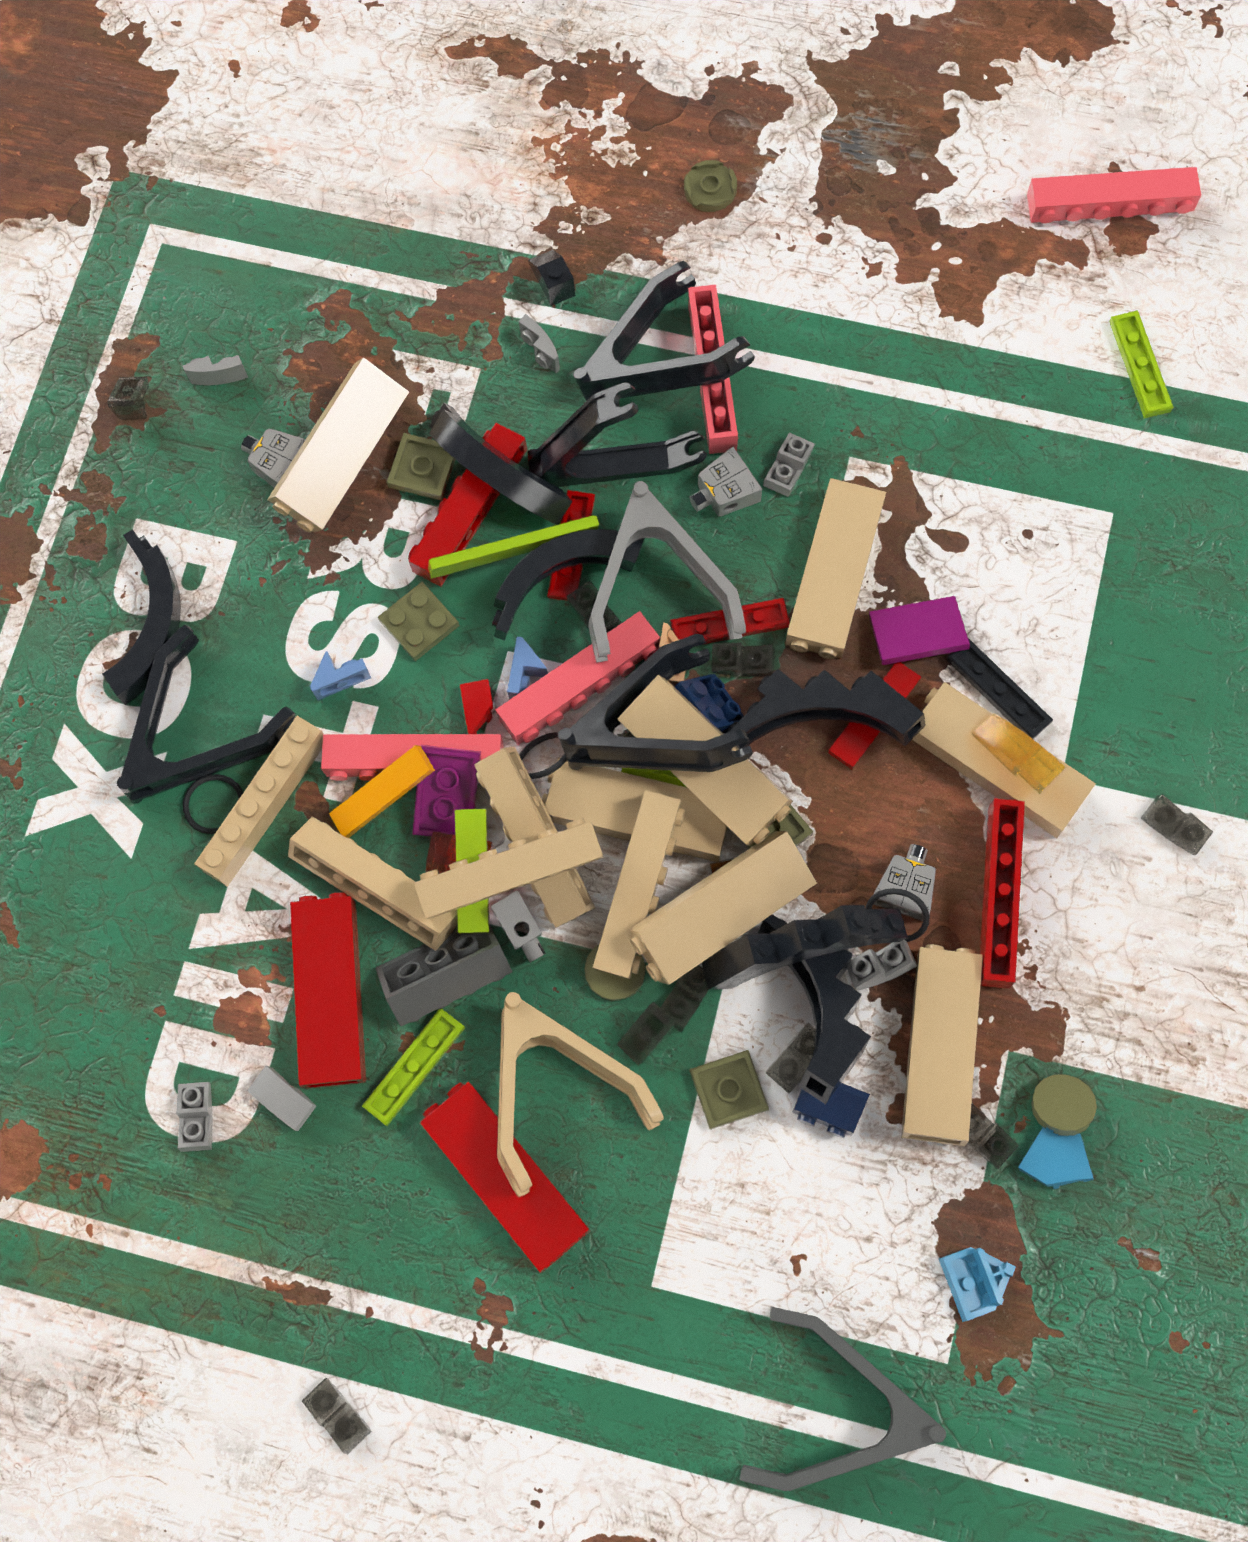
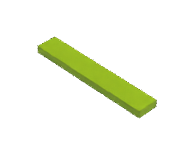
(505, 548)

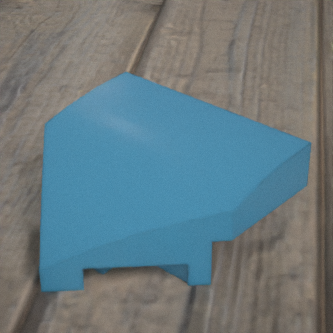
(1057, 1159)
(976, 1281)

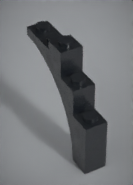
(824, 697)
(802, 939)
(832, 1004)

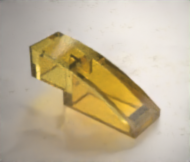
(1019, 752)

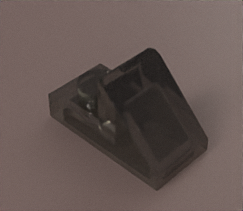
(127, 398)
(646, 1034)

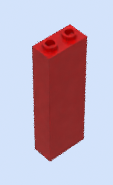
(327, 991)
(468, 1135)

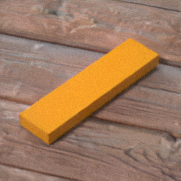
(382, 791)

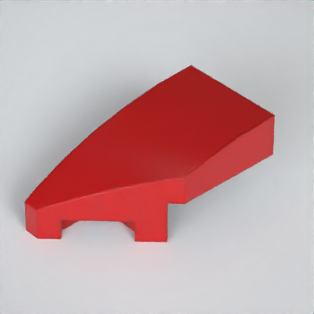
(476, 704)

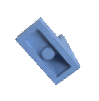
(524, 663)
(331, 680)

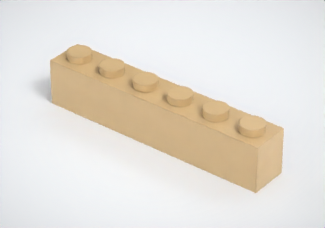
(261, 801)
(523, 818)
(508, 869)
(368, 881)
(638, 882)

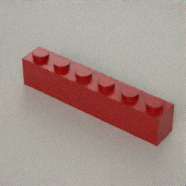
(464, 509)
(1001, 893)

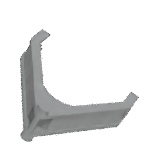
(649, 519)

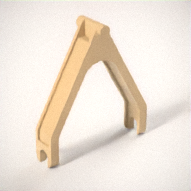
(526, 1028)

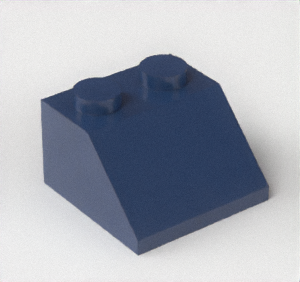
(839, 1114)

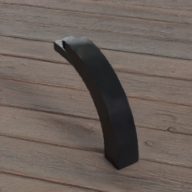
(497, 469)
(557, 554)
(131, 673)

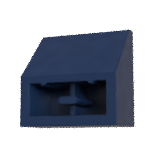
(712, 700)

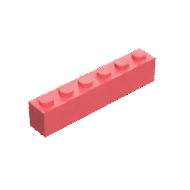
(1113, 194)
(715, 397)
(577, 680)
(372, 753)

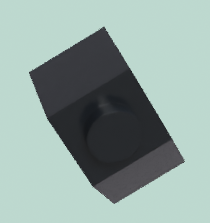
(553, 276)

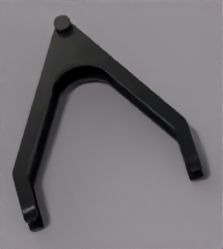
(606, 364)
(566, 464)
(592, 737)
(148, 775)

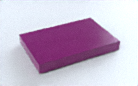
(918, 630)
(445, 790)

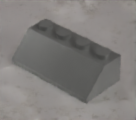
(433, 979)

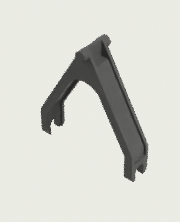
(908, 1431)

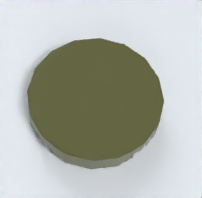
(710, 186)
(609, 985)
(1064, 1104)

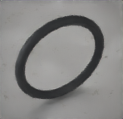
(535, 742)
(192, 823)
(926, 917)

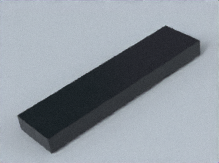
(1000, 690)

